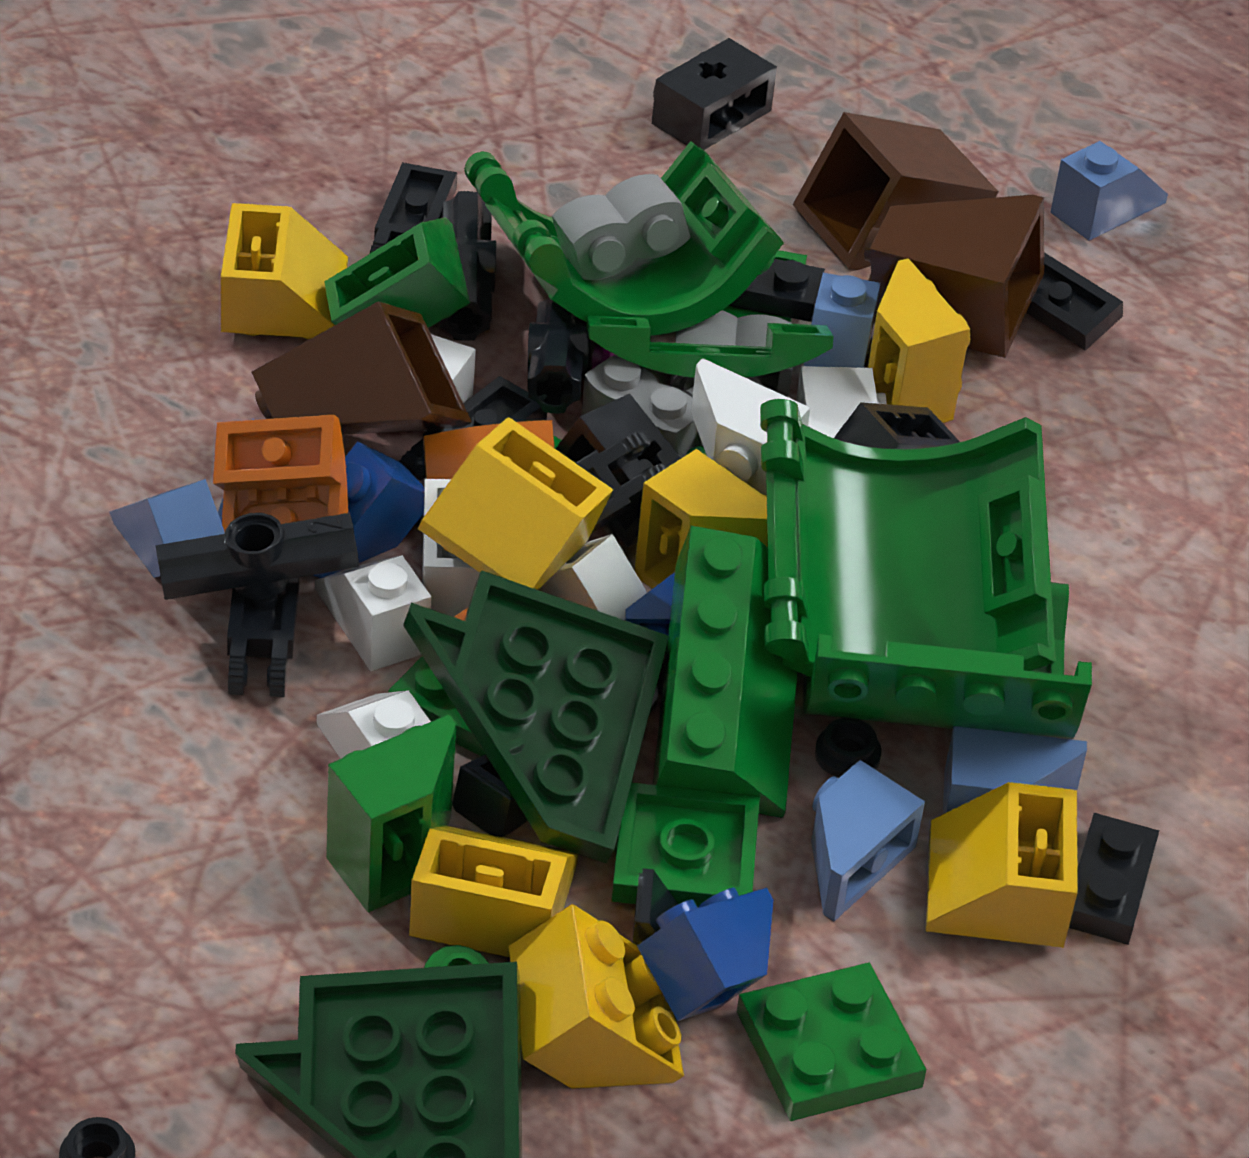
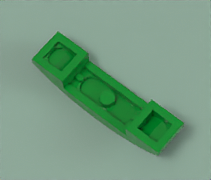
(785, 347)

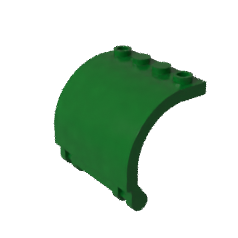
(675, 291)
(905, 543)
(952, 686)

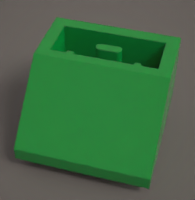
(411, 272)
(385, 805)

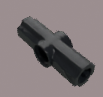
(478, 258)
(556, 357)
(257, 556)

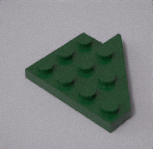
(550, 700)
(403, 1062)

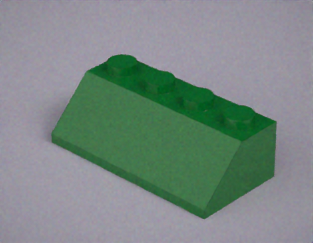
(722, 692)

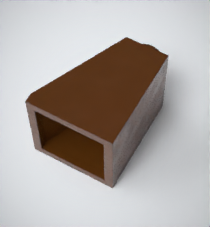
(878, 166)
(975, 252)
(370, 372)

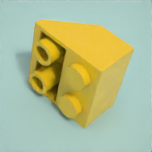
(276, 273)
(918, 344)
(688, 495)
(516, 507)
(1005, 866)
(485, 888)
(593, 1006)

